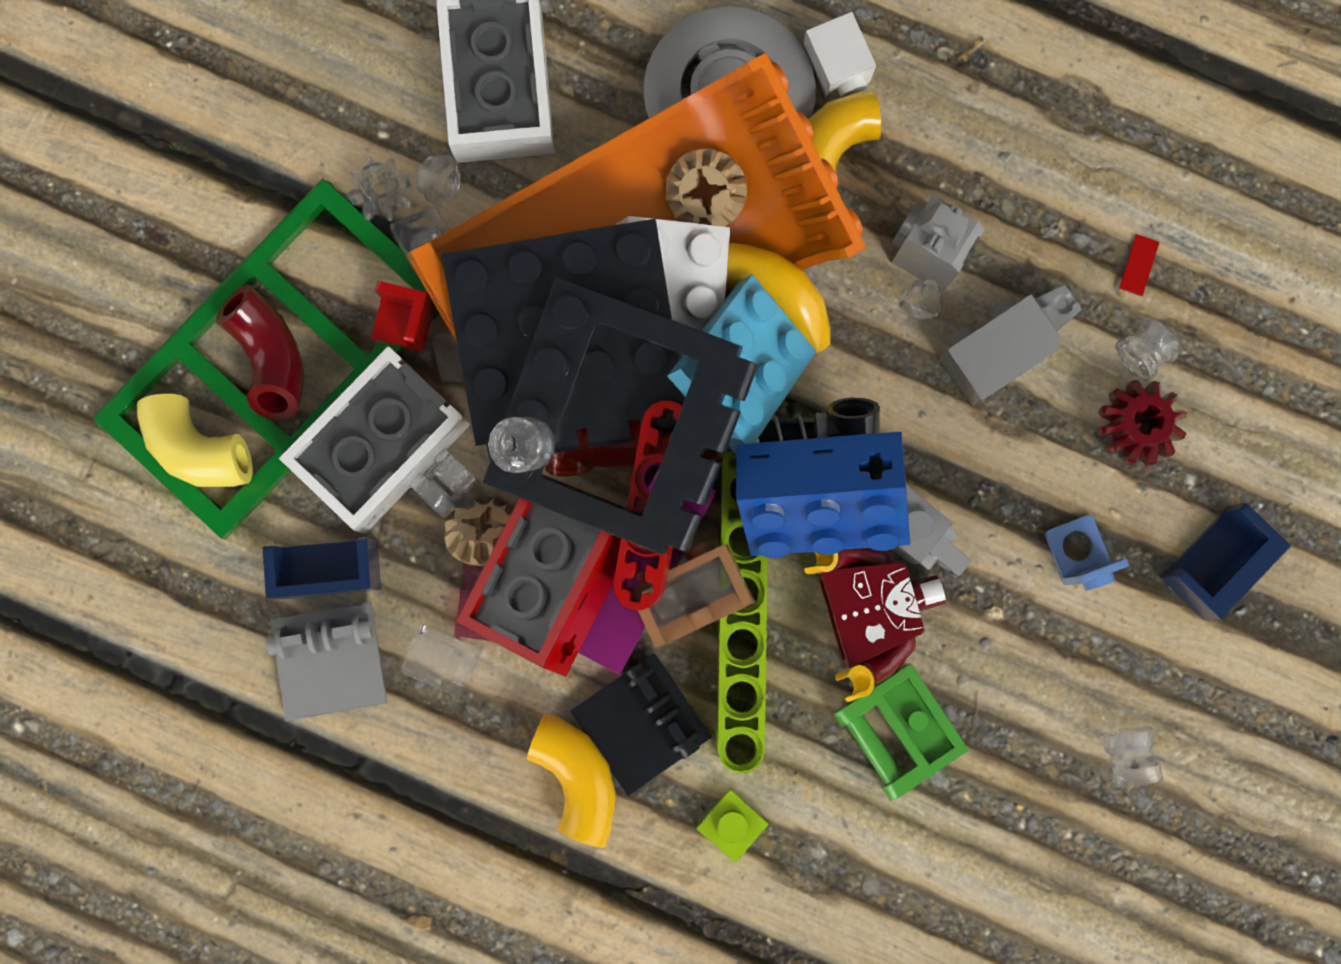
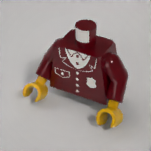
(873, 612)

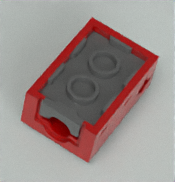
(542, 586)

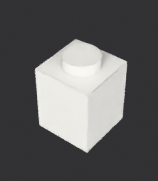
(839, 57)

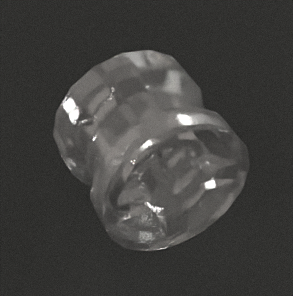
(1148, 349)
(533, 444)

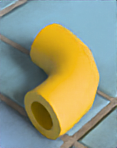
(845, 123)
(786, 285)
(583, 776)

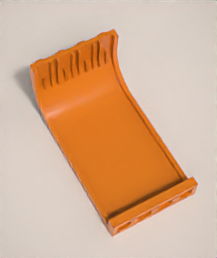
(745, 114)

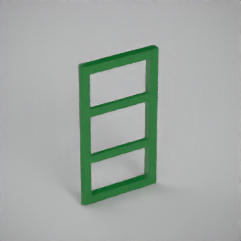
(180, 347)

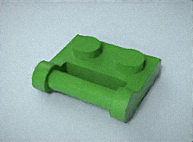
(916, 724)

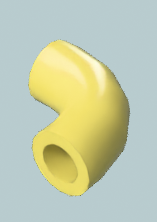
(185, 451)

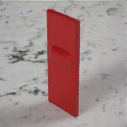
(1139, 265)

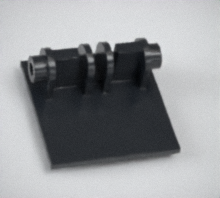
(641, 724)

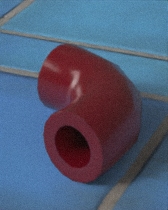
(270, 350)

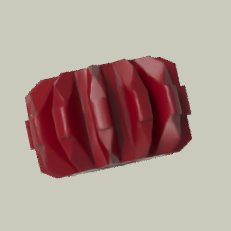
(1158, 414)

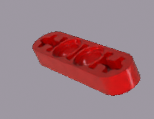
(637, 501)

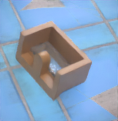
(695, 594)

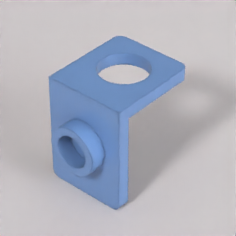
(1095, 568)

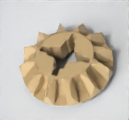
(718, 170)
(462, 536)

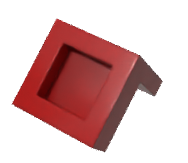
(402, 316)

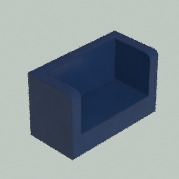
(1225, 561)
(321, 569)

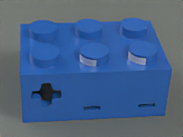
(823, 494)

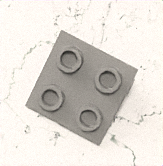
(327, 661)

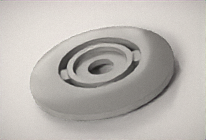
(721, 43)

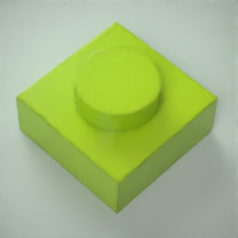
(732, 825)

